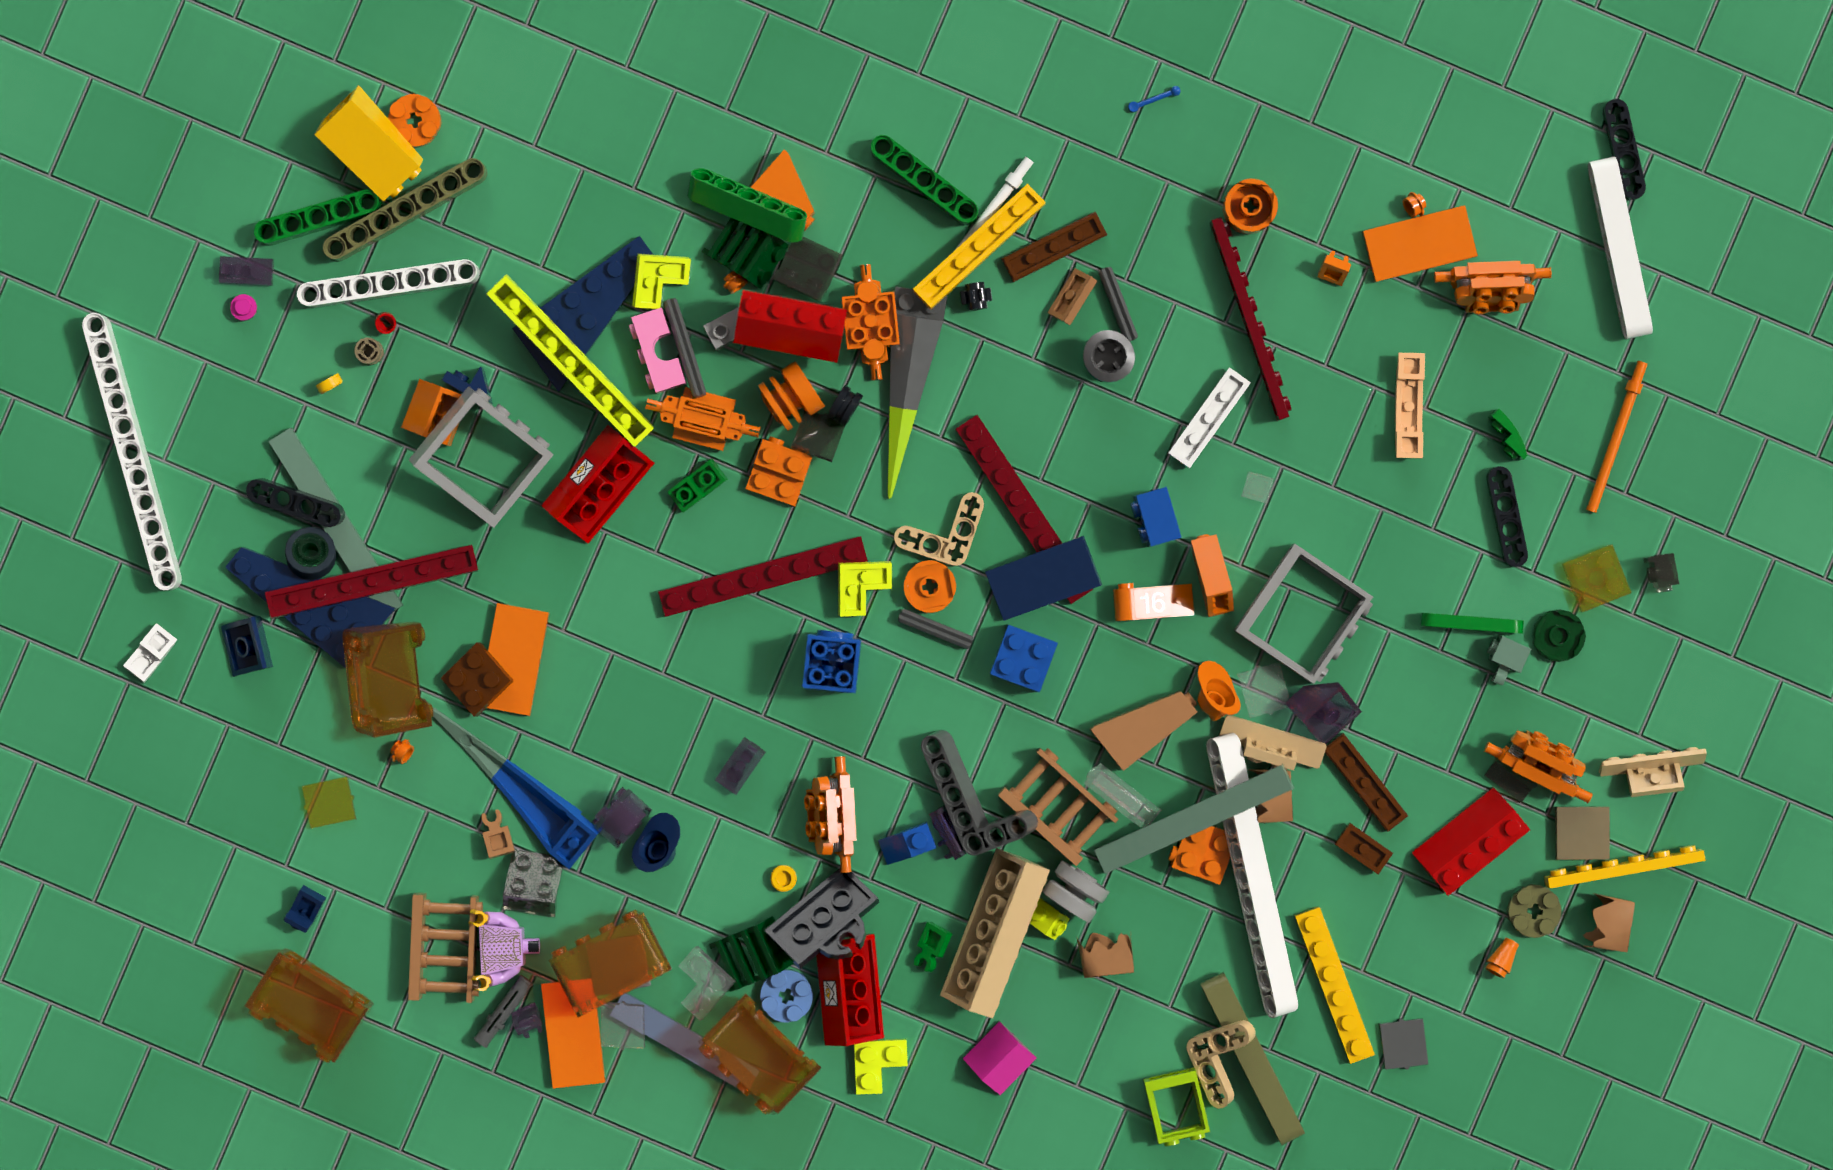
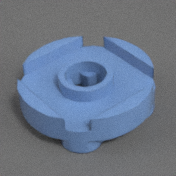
(799, 988)

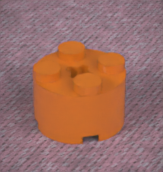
(1238, 215)

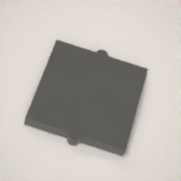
(1403, 1043)

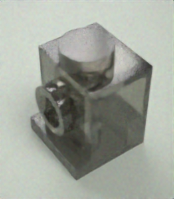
(1662, 571)

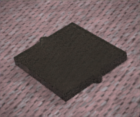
(818, 436)
(1510, 781)

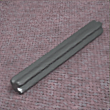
(684, 348)

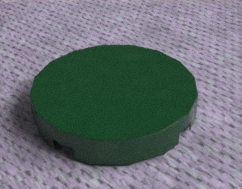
(1558, 635)

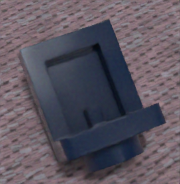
(305, 909)

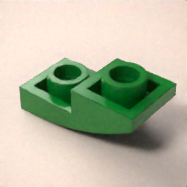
(1513, 442)
(697, 485)

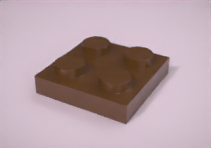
(477, 679)

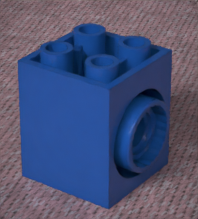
(832, 661)

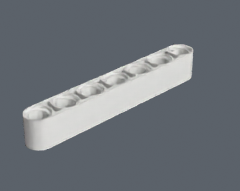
(1620, 247)
(376, 279)

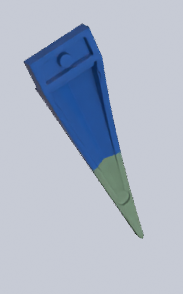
(549, 816)

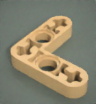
(944, 543)
(1209, 1056)

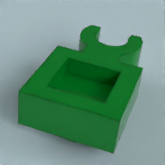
(934, 944)

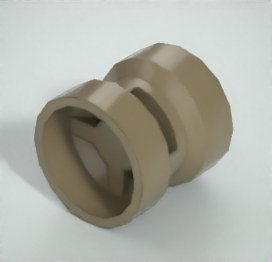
(373, 350)

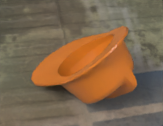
(1217, 691)

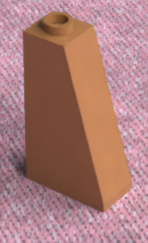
(1139, 730)

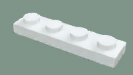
(1209, 417)

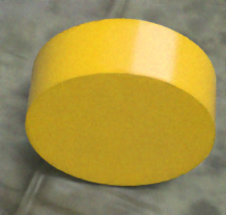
(329, 383)
(783, 878)

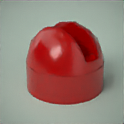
(380, 326)

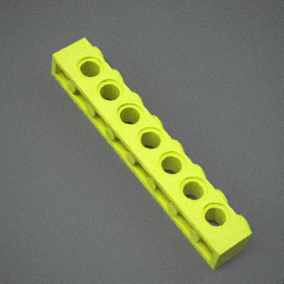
(570, 360)

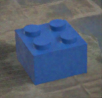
(1156, 517)
(1023, 658)

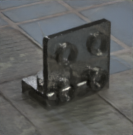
(808, 268)
(532, 883)

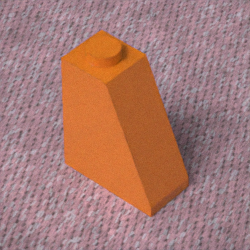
(783, 183)
(1212, 575)

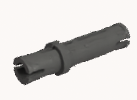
(485, 1036)

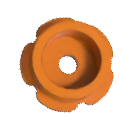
(1414, 204)
(734, 282)
(402, 751)

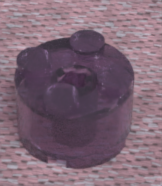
(621, 818)

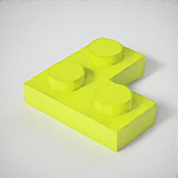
(652, 273)
(854, 581)
(871, 1058)

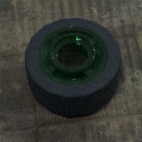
(310, 567)

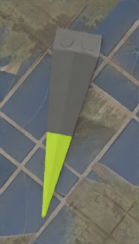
(909, 369)

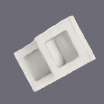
(150, 653)

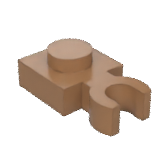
(498, 838)

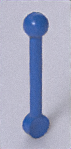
(1134, 106)

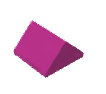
(999, 1058)

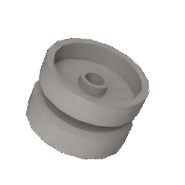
(1077, 888)

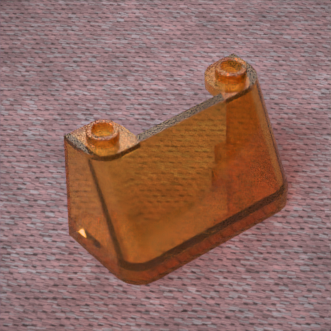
(385, 678)

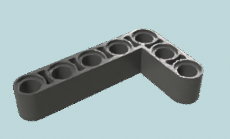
(968, 800)

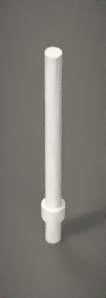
(1013, 181)

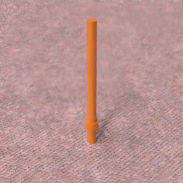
(1633, 388)

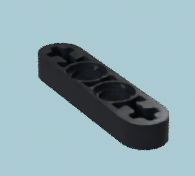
(1629, 148)
(295, 502)
(1511, 515)

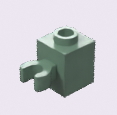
(1508, 656)

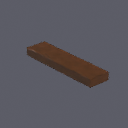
(1054, 247)
(1365, 782)

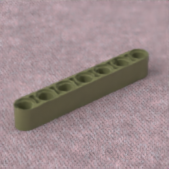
(391, 210)
(1254, 1062)

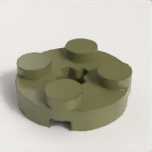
(1526, 898)

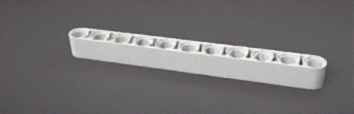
(122, 442)
(1254, 883)

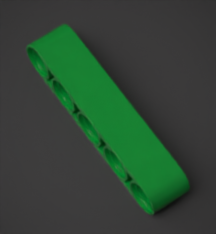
(918, 167)
(747, 205)
(305, 214)

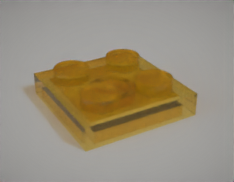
(1596, 578)

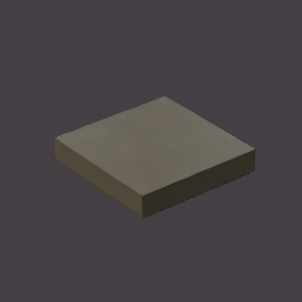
(1582, 832)

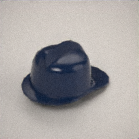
(657, 843)

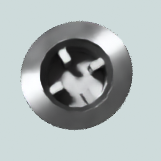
(1109, 356)

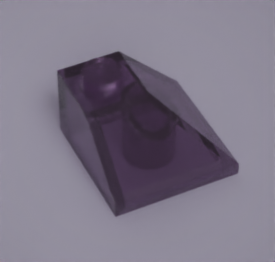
(1323, 709)

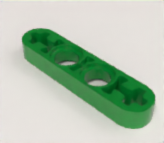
(1472, 623)

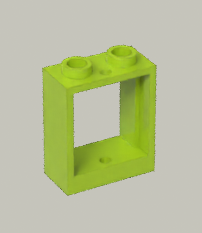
(1169, 1080)

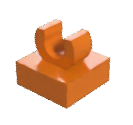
(1334, 269)

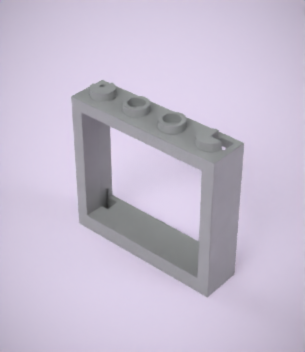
(445, 427)
(1347, 629)

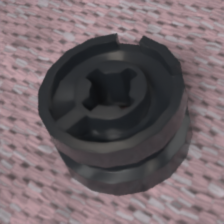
(844, 405)

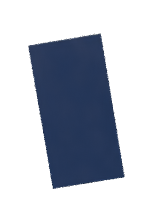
(1043, 578)

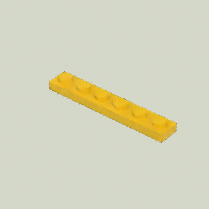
(979, 246)
(1635, 864)
(1334, 985)

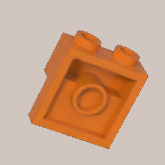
(779, 471)
(1202, 854)

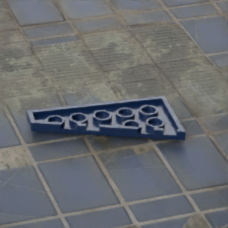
(588, 305)
(322, 624)

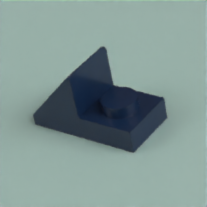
(460, 380)

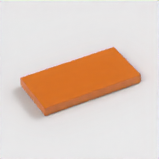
(1419, 243)
(518, 648)
(571, 1040)

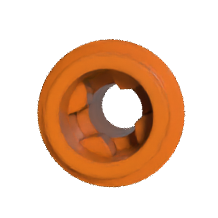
(1502, 959)

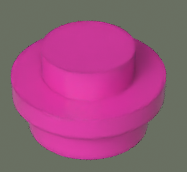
(243, 307)

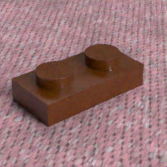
(1363, 848)

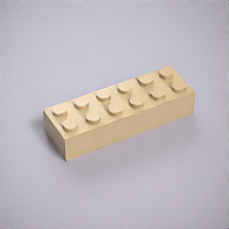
(994, 933)

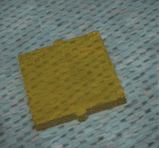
(329, 802)

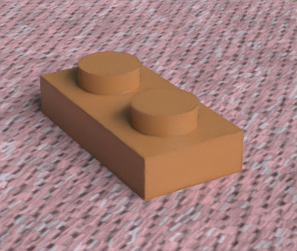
(1072, 296)

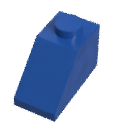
(907, 843)

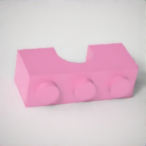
(648, 330)

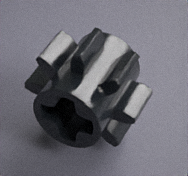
(976, 296)

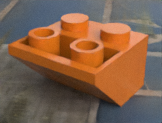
(428, 408)

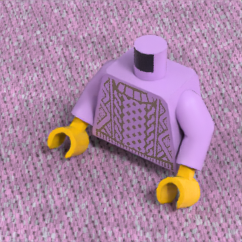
(501, 948)

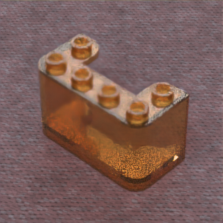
(609, 963)
(309, 1004)
(757, 1056)

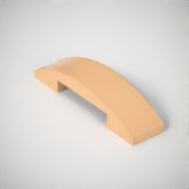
(1409, 405)

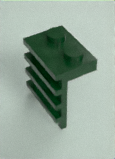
(756, 258)
(764, 953)

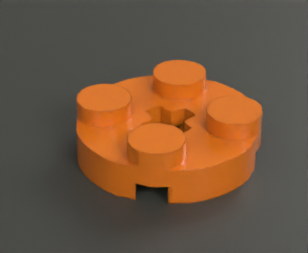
(421, 107)
(921, 598)

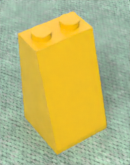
(369, 144)

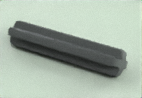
(1117, 303)
(934, 628)

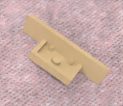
(1274, 745)
(1654, 772)

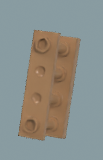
(1053, 830)
(421, 959)

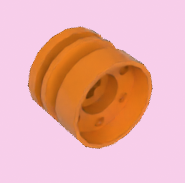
(790, 396)

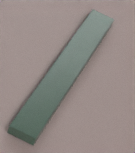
(310, 480)
(1194, 819)

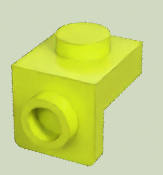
(1049, 920)

